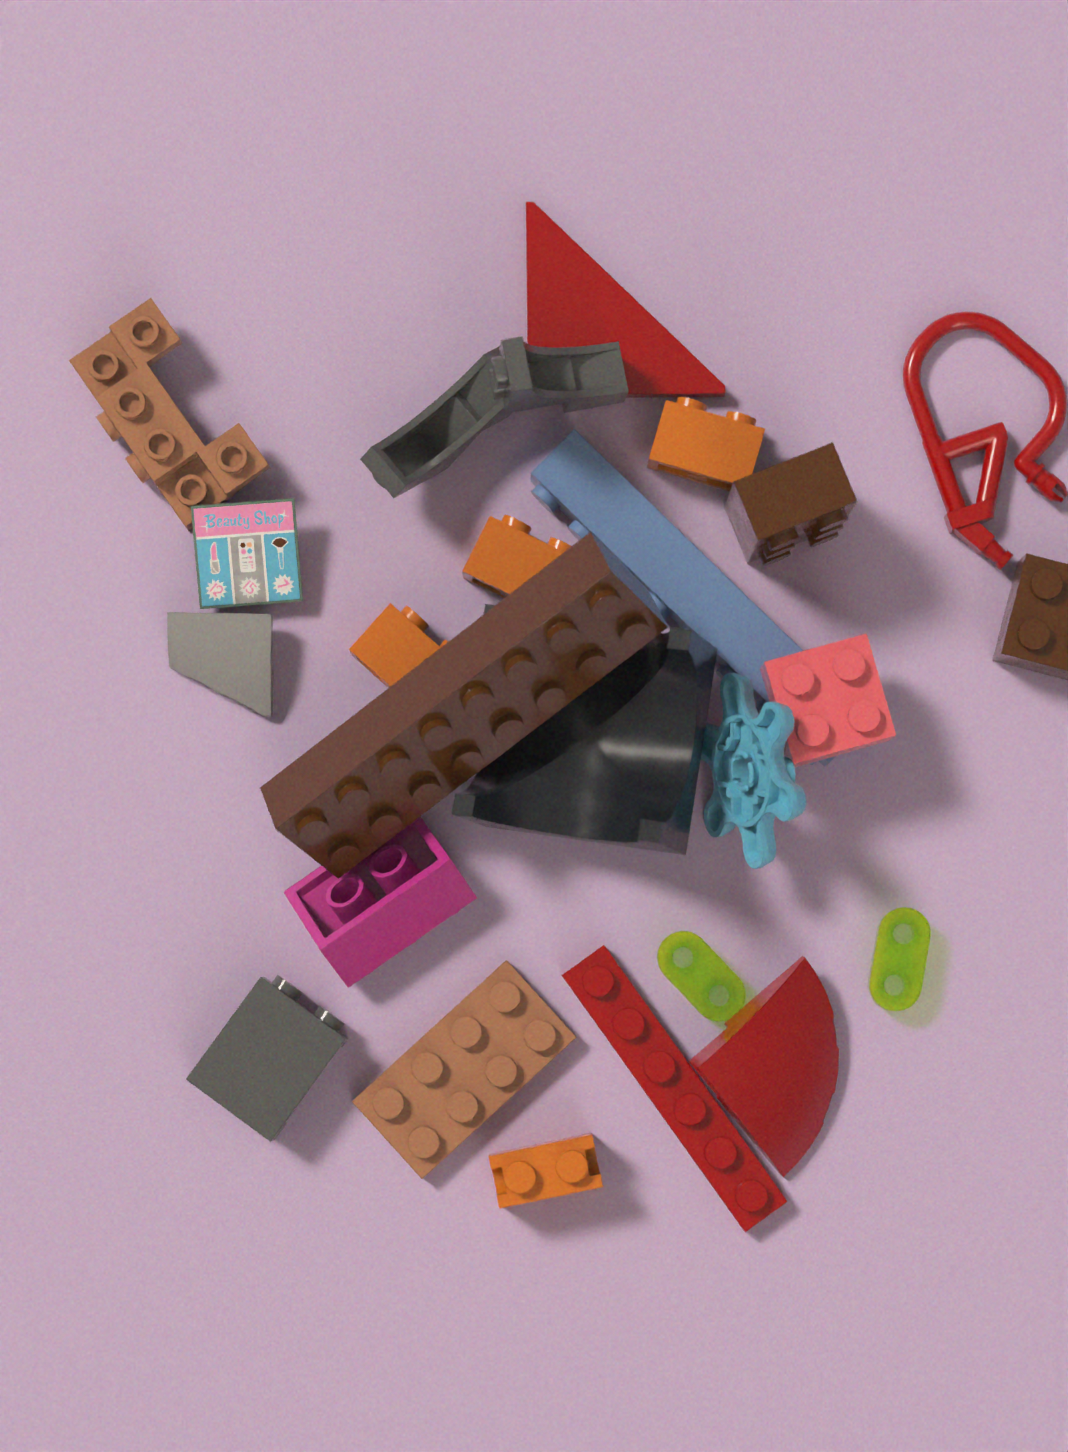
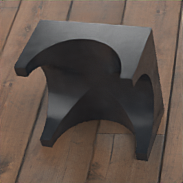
(614, 759)

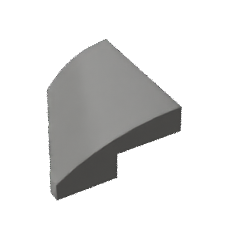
(226, 654)

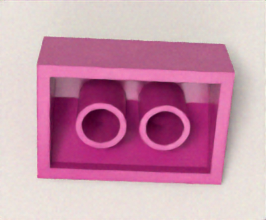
(380, 902)

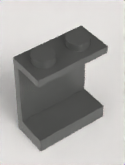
(268, 1056)

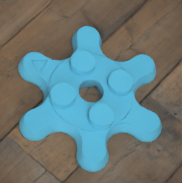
(750, 770)

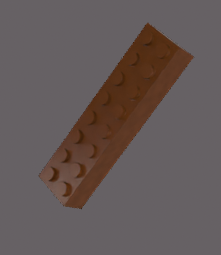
(463, 706)

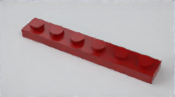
(674, 1088)

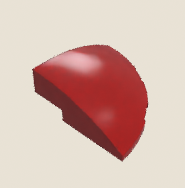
(777, 1065)

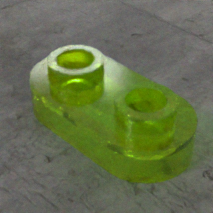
(898, 959)
(700, 976)

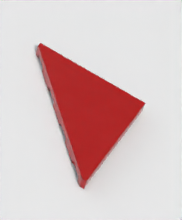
(582, 305)

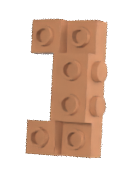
(151, 423)

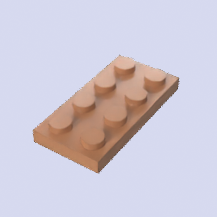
(464, 1069)

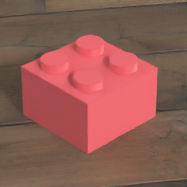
(832, 697)

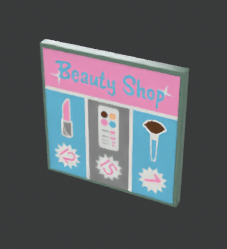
(247, 553)

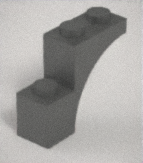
(549, 376)
(438, 433)

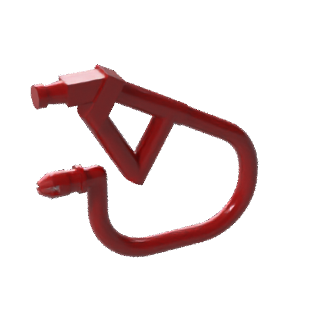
(963, 519)

